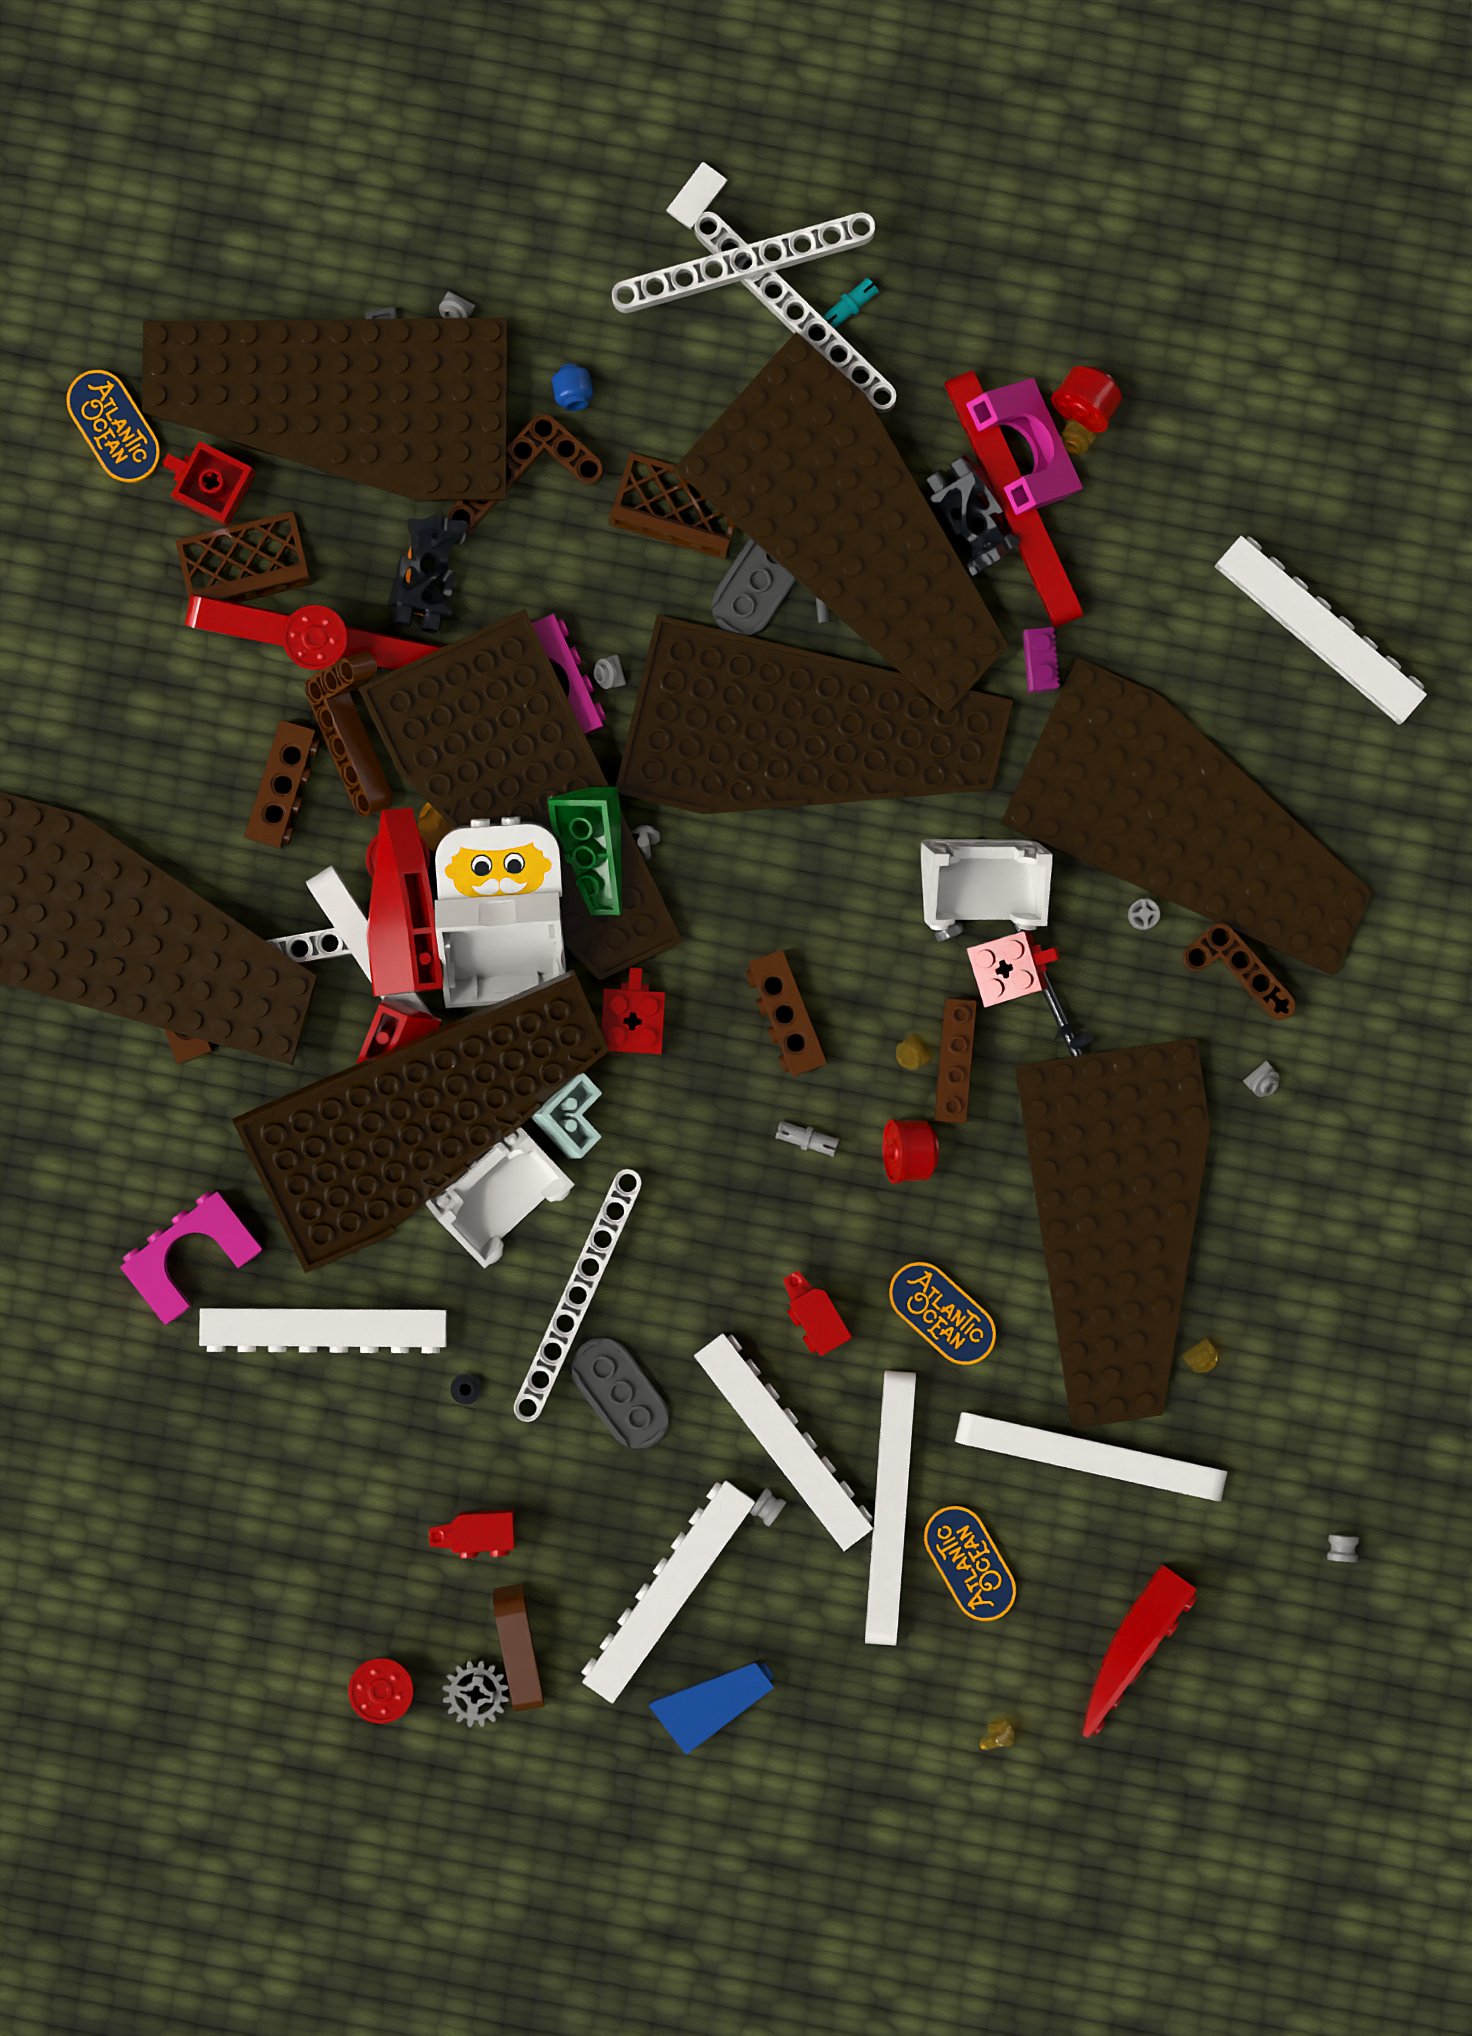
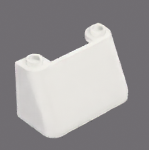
(985, 881)
(498, 1194)

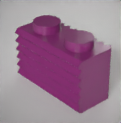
(1040, 660)

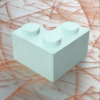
(563, 1118)

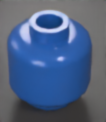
(572, 387)

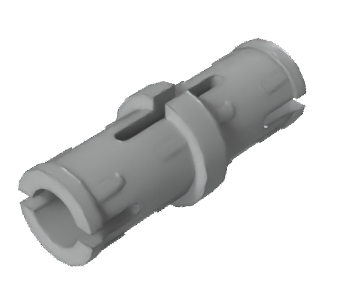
(807, 1138)

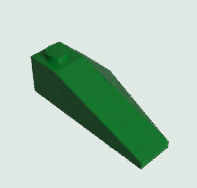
(591, 837)

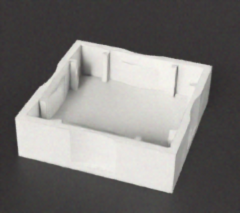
(498, 946)

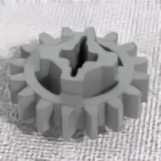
(478, 1680)

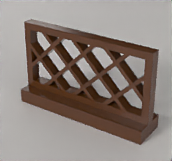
(662, 526)
(256, 584)

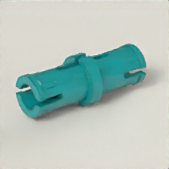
(850, 303)

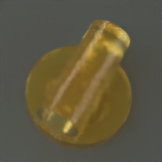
(1076, 437)
(911, 1053)
(1201, 1357)
(999, 1735)

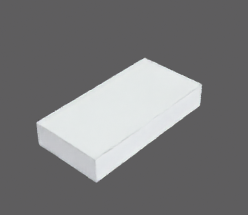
(696, 195)

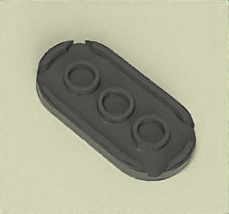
(750, 592)
(620, 1393)

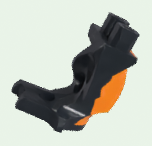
(968, 496)
(416, 592)

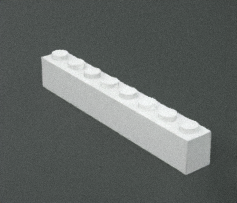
(1320, 629)
(323, 1327)
(783, 1441)
(668, 1591)

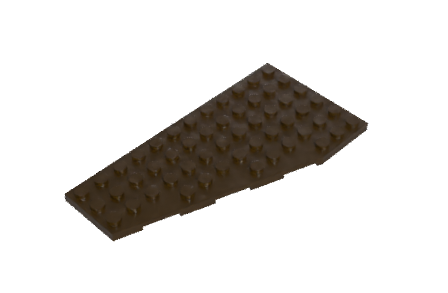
(361, 399)
(835, 506)
(778, 726)
(495, 738)
(1165, 810)
(130, 940)
(404, 1125)
(1117, 1195)

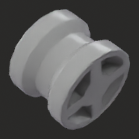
(1149, 914)
(767, 1507)
(1343, 1548)

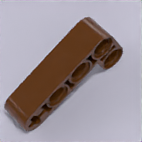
(1243, 976)
(517, 1647)

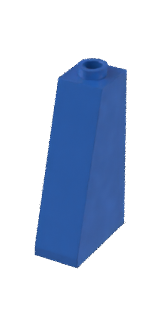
(708, 1705)

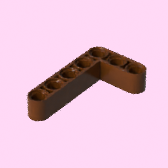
(519, 467)
(345, 732)

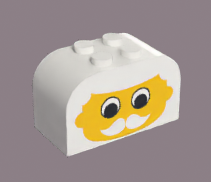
(498, 860)

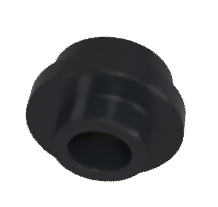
(475, 1389)

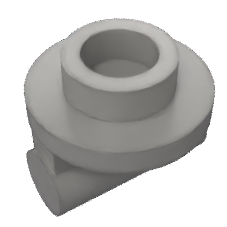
(455, 307)
(609, 672)
(644, 837)
(1263, 1080)

